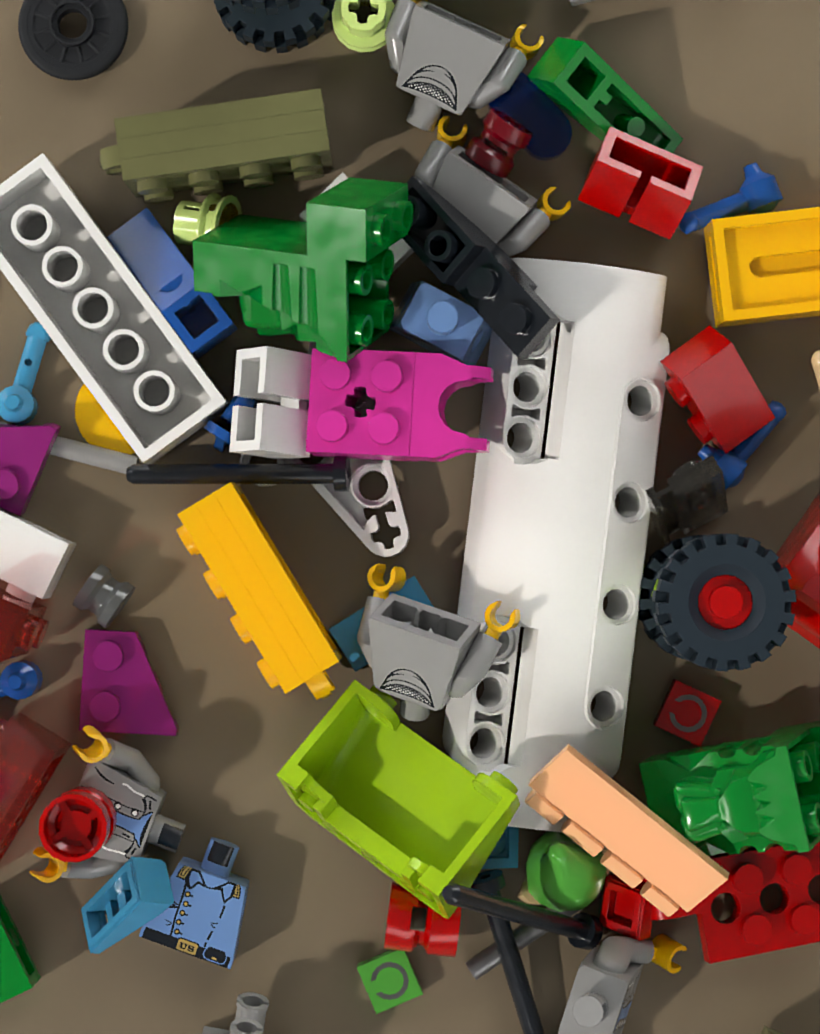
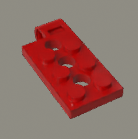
(750, 927)

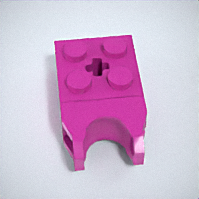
(408, 408)

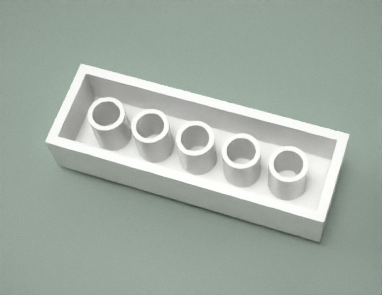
(101, 314)

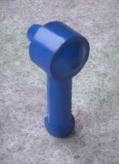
(757, 194)
(734, 462)
(20, 680)

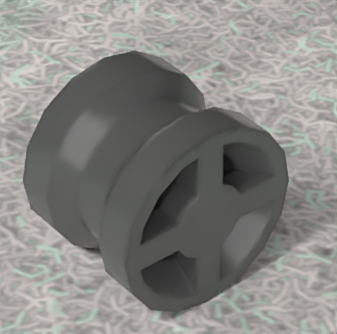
(103, 595)

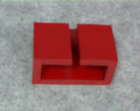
(640, 181)
(716, 389)

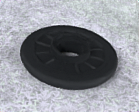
(79, 56)

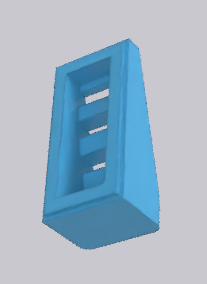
(131, 900)

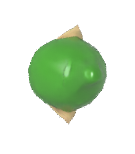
(561, 874)

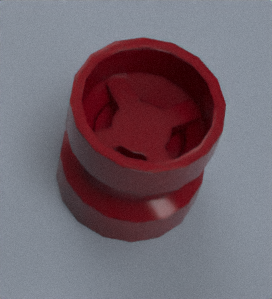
(498, 143)

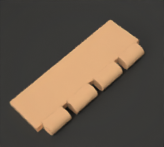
(636, 837)

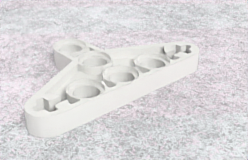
(351, 503)

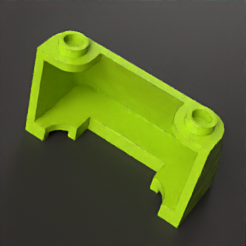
(398, 797)

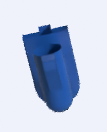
(223, 436)

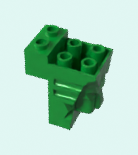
(314, 276)
(741, 791)

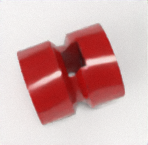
(77, 824)
(439, 933)

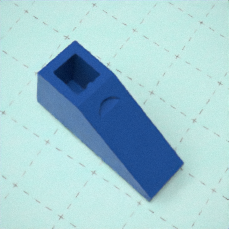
(170, 283)

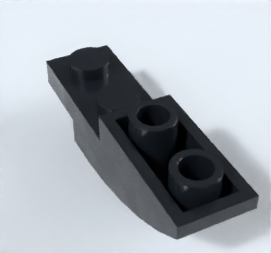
(478, 270)

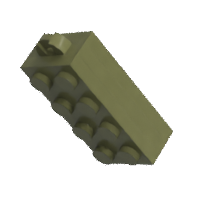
(221, 145)

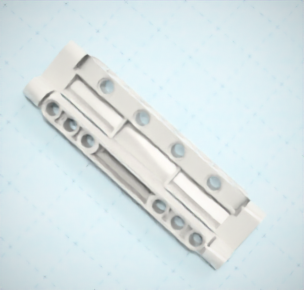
(550, 529)

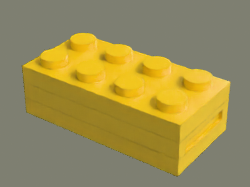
(764, 266)
(261, 590)

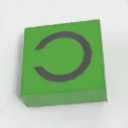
(389, 979)

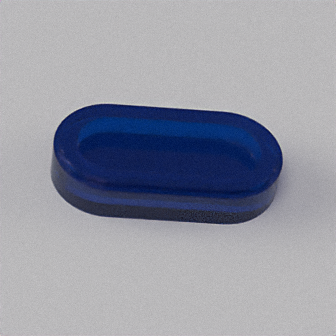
(538, 114)

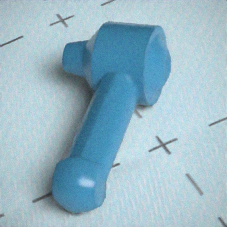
(17, 401)

